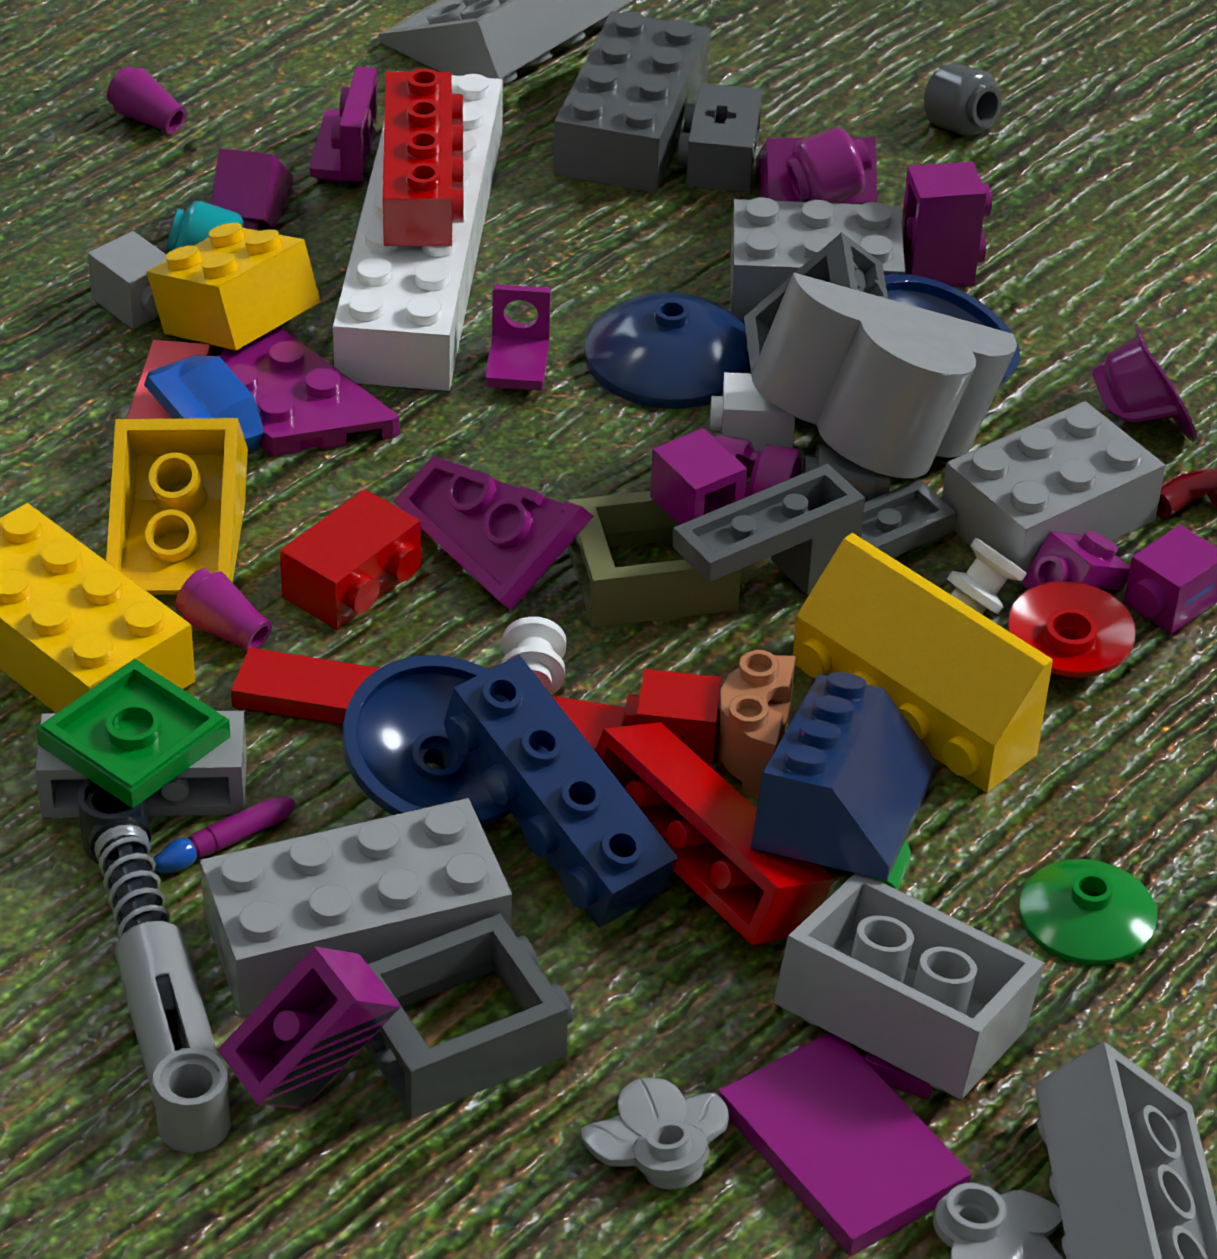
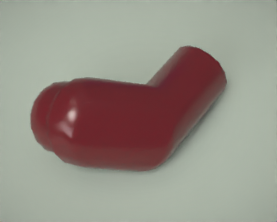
(1187, 489)

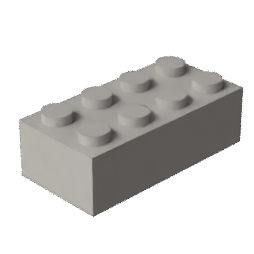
(349, 891)

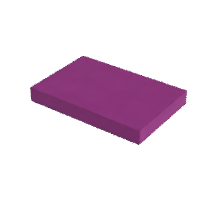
(843, 1141)

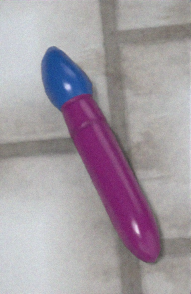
(222, 834)

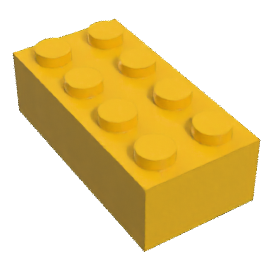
(76, 616)

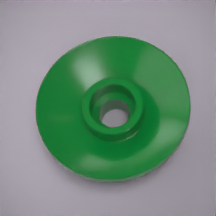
(1088, 912)

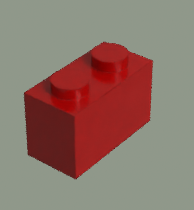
(350, 559)

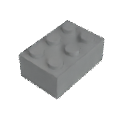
(781, 236)
(1055, 477)
(908, 984)

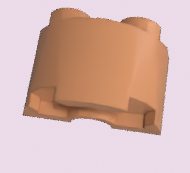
(754, 715)

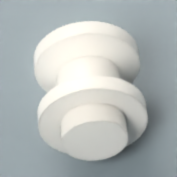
(984, 578)
(541, 646)

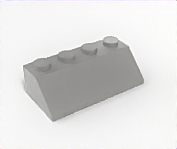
(1125, 1162)

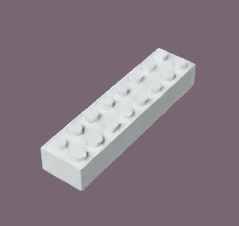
(409, 303)

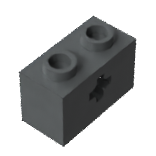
(721, 137)

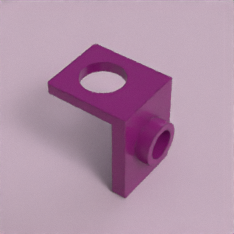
(519, 349)

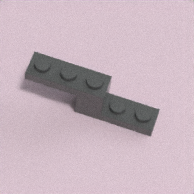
(806, 522)

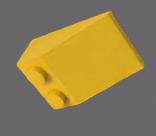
(176, 499)

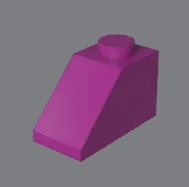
(251, 186)

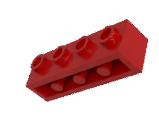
(422, 159)
(712, 834)

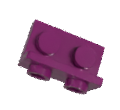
(349, 132)

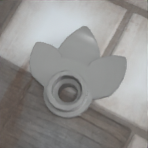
(659, 1132)
(996, 1226)

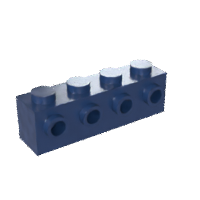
(558, 791)

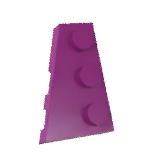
(490, 527)

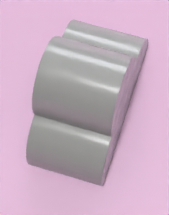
(880, 375)

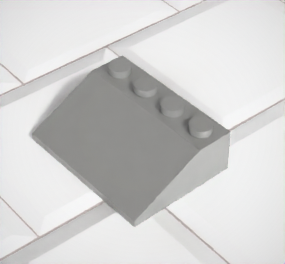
(494, 35)

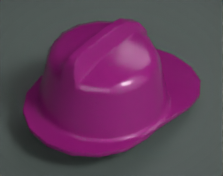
(1138, 388)

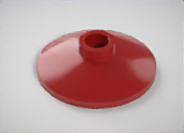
(1074, 626)

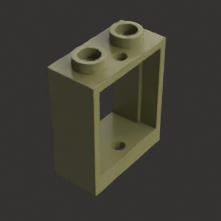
(641, 590)

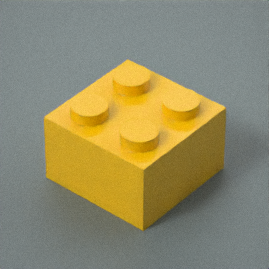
(233, 286)

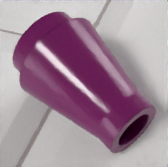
(143, 99)
(219, 608)

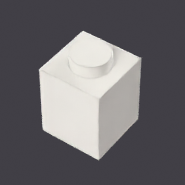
(748, 415)

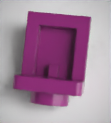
(1078, 559)

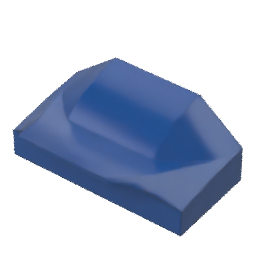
(206, 389)

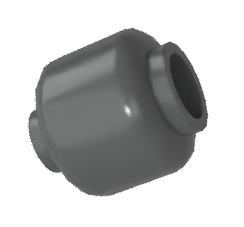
(962, 100)

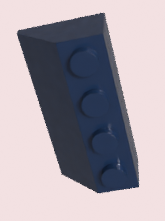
(843, 780)

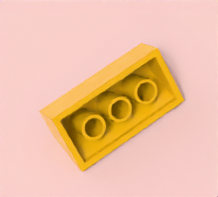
(948, 669)

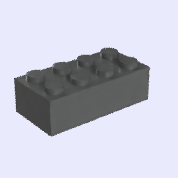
(631, 101)

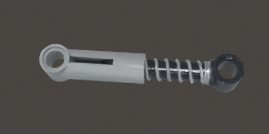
(157, 977)

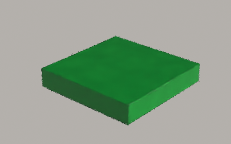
(133, 733)

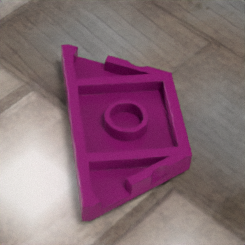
(304, 397)

